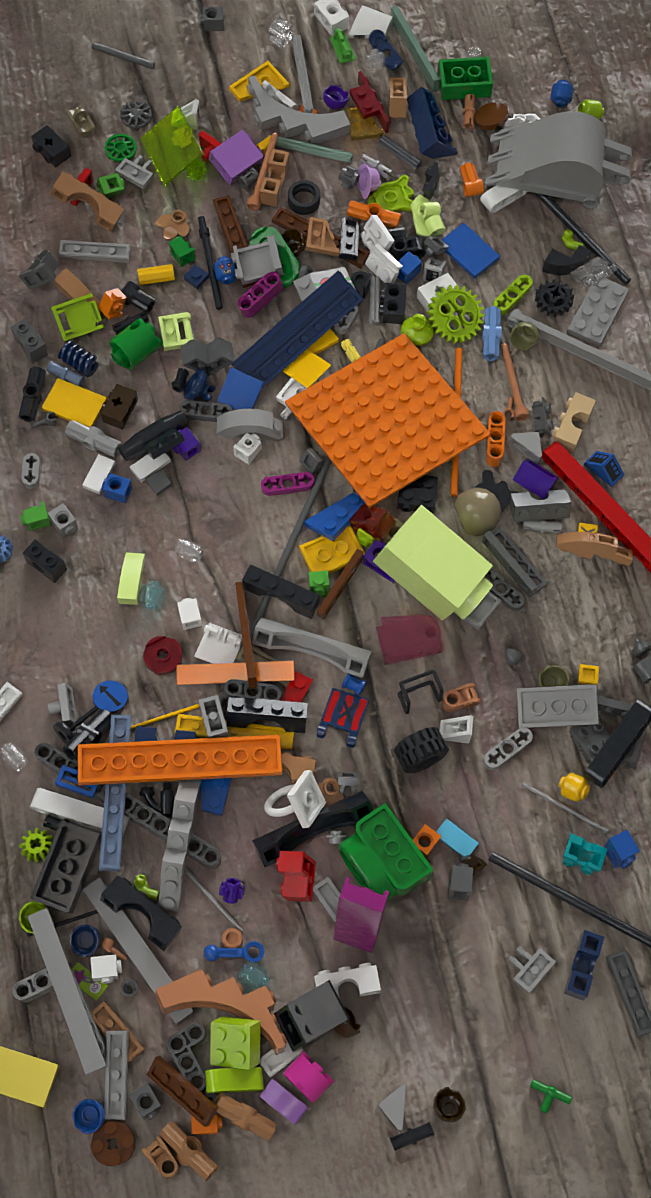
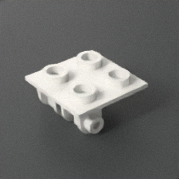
(219, 645)

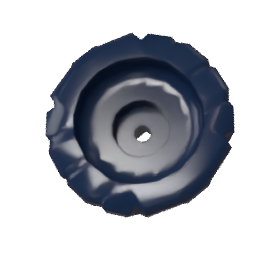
(198, 386)

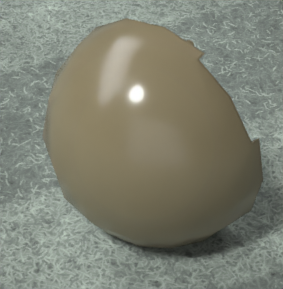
(478, 510)

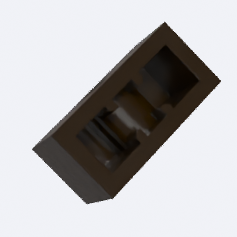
(119, 406)

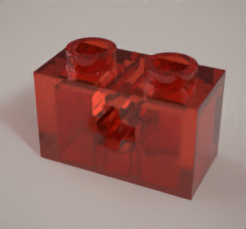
(373, 521)

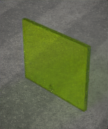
(172, 145)

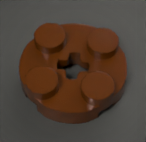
(114, 1156)

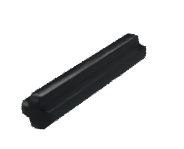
(400, 152)

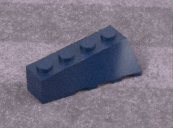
(429, 125)

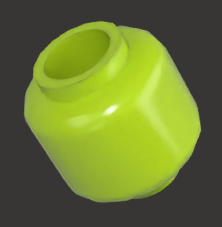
(591, 107)

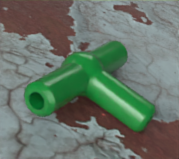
(550, 1093)

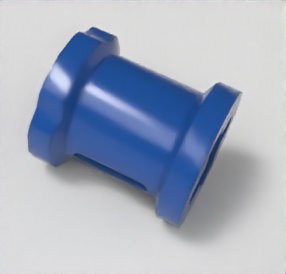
(354, 684)

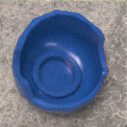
(88, 1116)

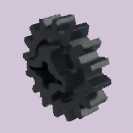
(547, 292)

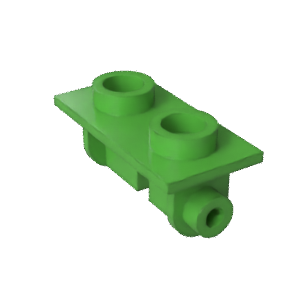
(342, 47)

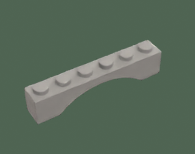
(280, 636)

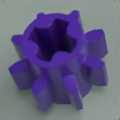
(231, 890)

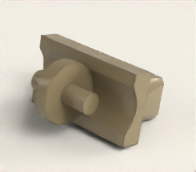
(81, 121)

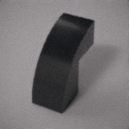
(561, 264)

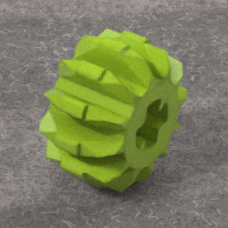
(36, 838)

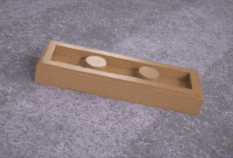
(108, 1021)

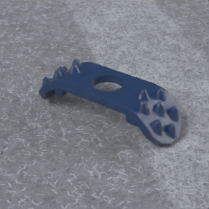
(378, 41)

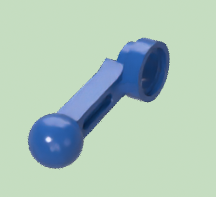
(212, 952)

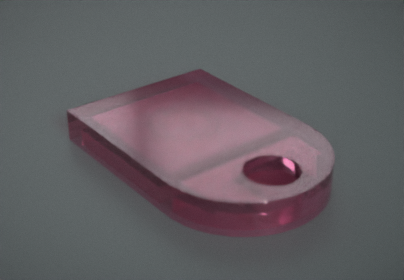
(407, 634)

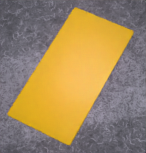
(306, 368)

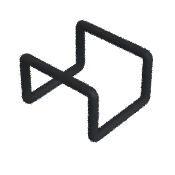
(406, 708)

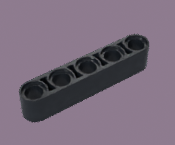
(619, 744)

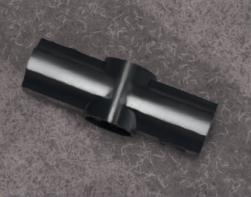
(30, 402)
(88, 733)

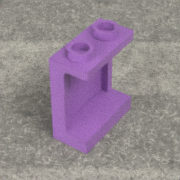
(235, 156)

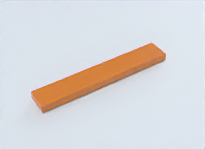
(222, 672)

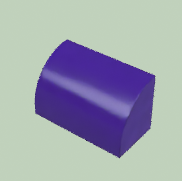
(535, 478)

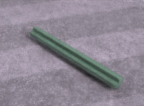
(314, 149)

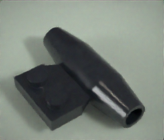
(156, 437)

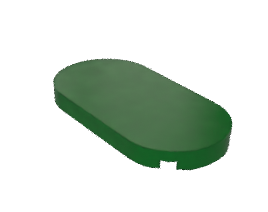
(288, 261)

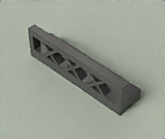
(512, 565)

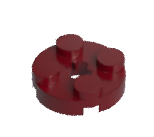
(166, 665)

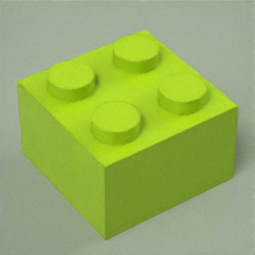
(235, 1042)

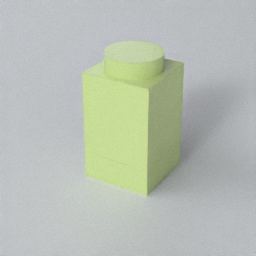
(436, 566)

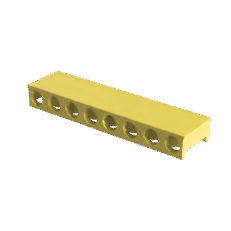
(26, 1077)

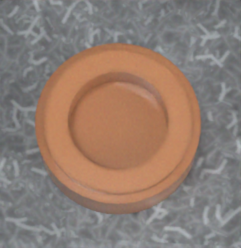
(232, 938)

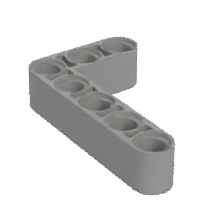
(36, 992)

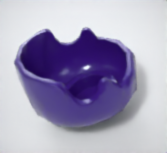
(335, 97)

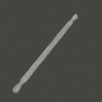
(564, 807)
(212, 899)

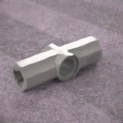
(92, 438)

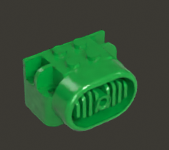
(384, 855)

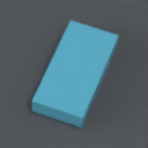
(456, 839)

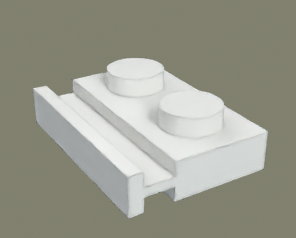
(383, 264)

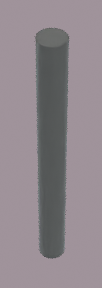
(123, 55)

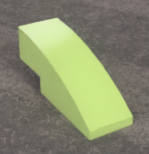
(131, 578)

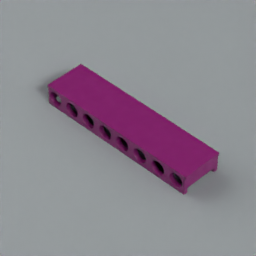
(359, 916)

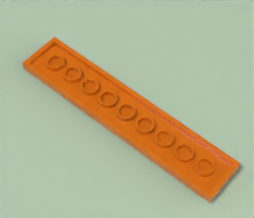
(179, 760)

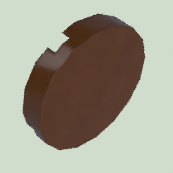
(491, 115)

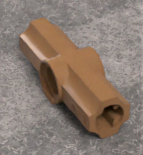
(244, 1116)
(188, 1151)

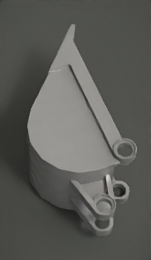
(559, 157)

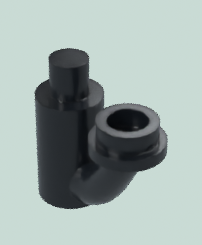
(166, 799)

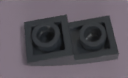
(431, 181)

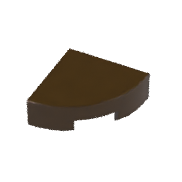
(473, 862)

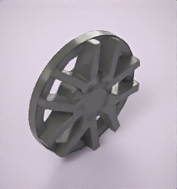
(136, 114)

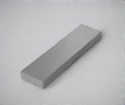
(94, 251)
(116, 1075)

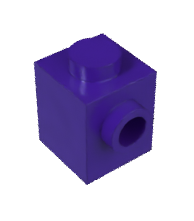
(188, 447)

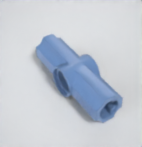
(491, 333)

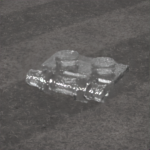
(593, 272)

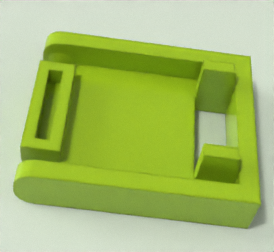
(80, 317)

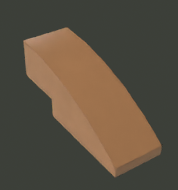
(73, 287)

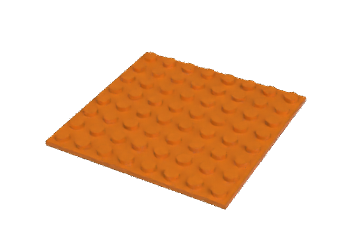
(387, 419)

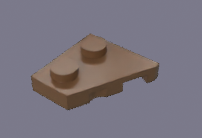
(320, 237)

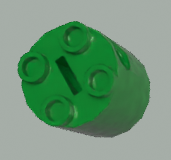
(134, 344)

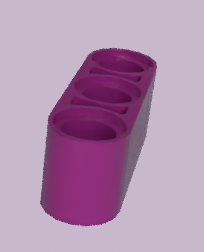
(262, 286)

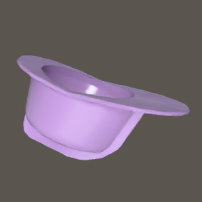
(368, 180)

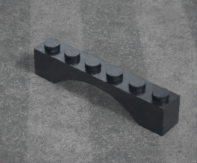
(340, 814)

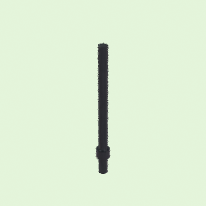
(204, 234)

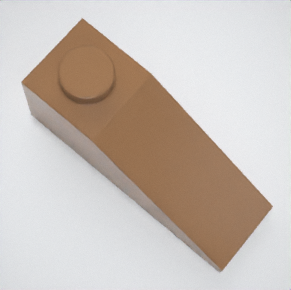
(397, 97)

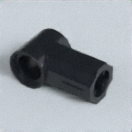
(137, 297)

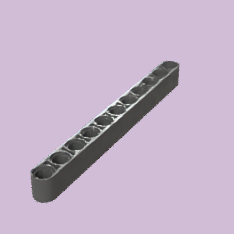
(136, 809)

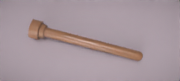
(254, 201)
(521, 412)

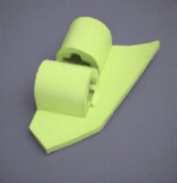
(427, 217)

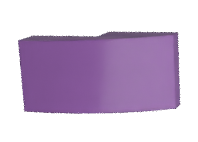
(284, 1101)

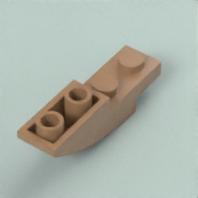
(589, 543)

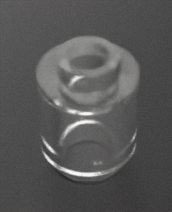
(188, 550)
(13, 756)

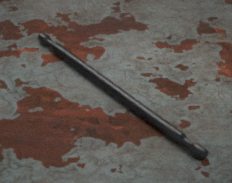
(72, 919)

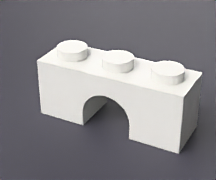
(364, 978)

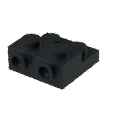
(418, 493)

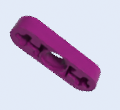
(283, 490)

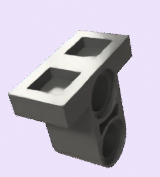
(40, 271)

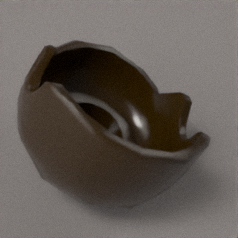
(294, 240)
(348, 1028)
(449, 1105)

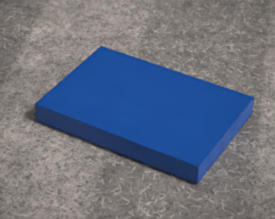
(470, 250)

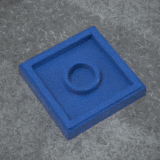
(240, 390)

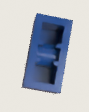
(621, 850)

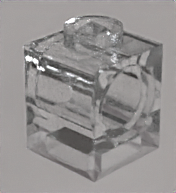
(280, 32)

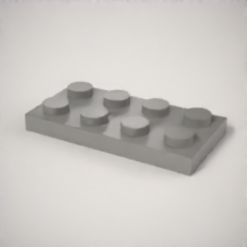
(598, 311)
(558, 706)

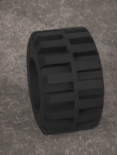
(421, 750)

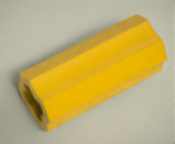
(156, 274)

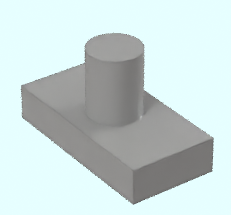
(65, 705)

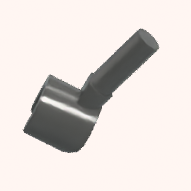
(47, 420)

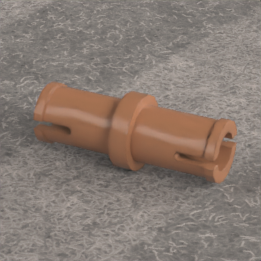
(469, 111)

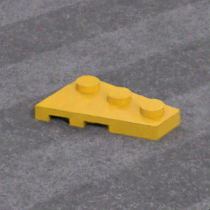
(263, 72)

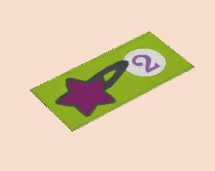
(86, 983)

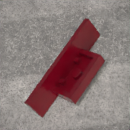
(367, 102)

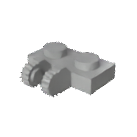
(135, 173)
(534, 969)

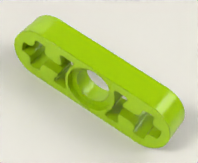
(514, 287)

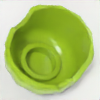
(29, 909)

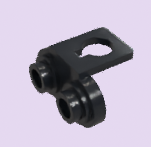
(362, 282)

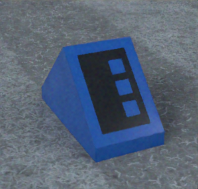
(605, 467)

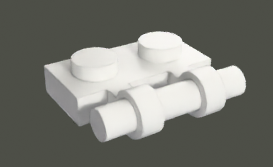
(376, 234)

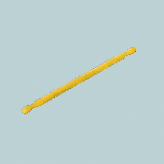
(166, 716)

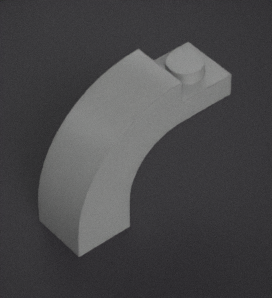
(249, 421)

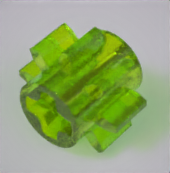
(197, 170)

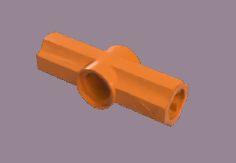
(364, 212)

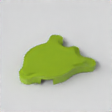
(394, 195)

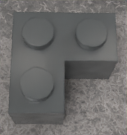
(207, 357)

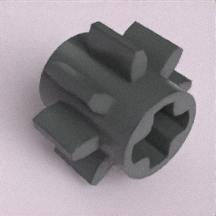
(349, 177)

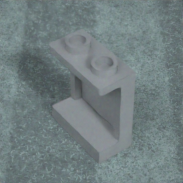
(257, 261)

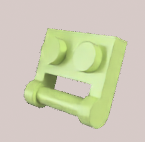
(170, 330)

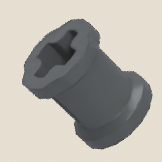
(248, 178)

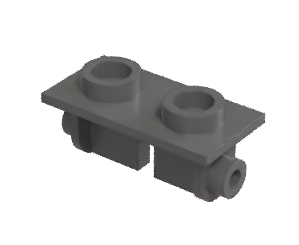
(542, 411)

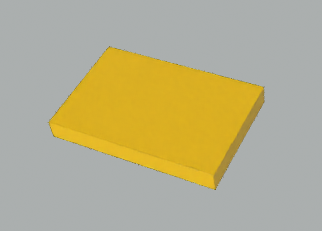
(74, 403)
(330, 556)

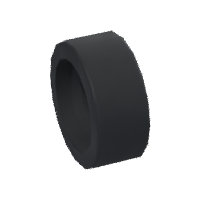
(304, 186)

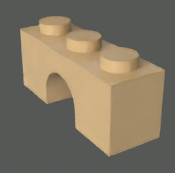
(579, 409)

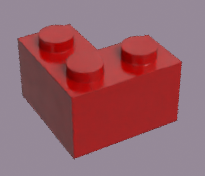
(298, 875)

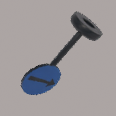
(107, 695)

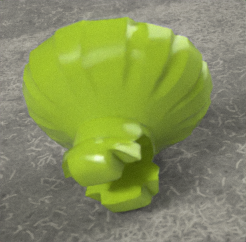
(418, 329)

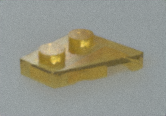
(362, 128)

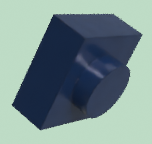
(196, 276)

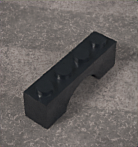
(265, 583)
(288, 714)
(122, 896)

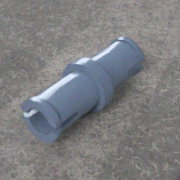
(65, 373)

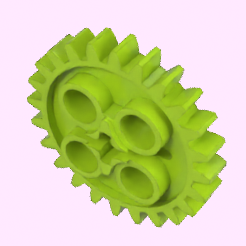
(469, 307)

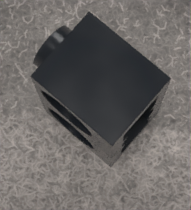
(394, 303)

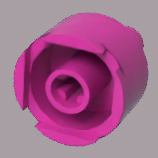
(308, 1077)

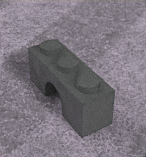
(526, 508)

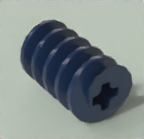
(78, 358)

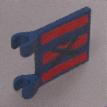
(345, 713)

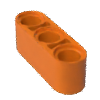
(495, 446)

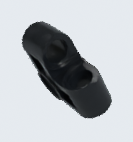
(404, 244)

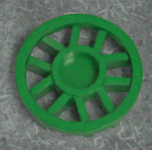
(120, 147)

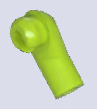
(569, 241)
(141, 885)

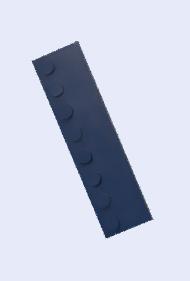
(299, 329)

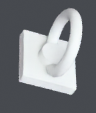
(304, 797)

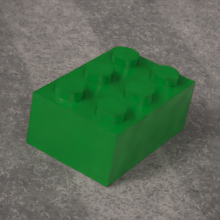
(465, 77)

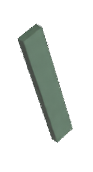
(415, 48)

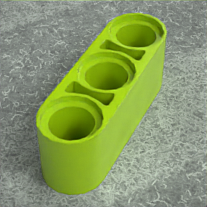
(234, 1080)

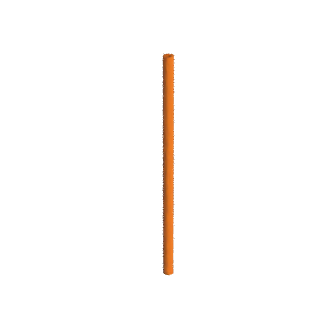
(457, 388)

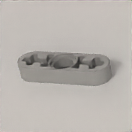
(493, 752)

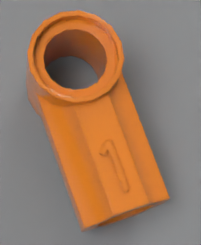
(471, 183)

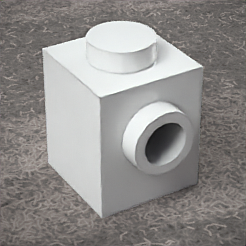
(105, 968)

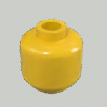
(574, 787)

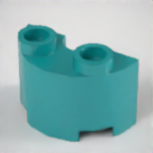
(584, 855)

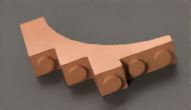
(227, 996)

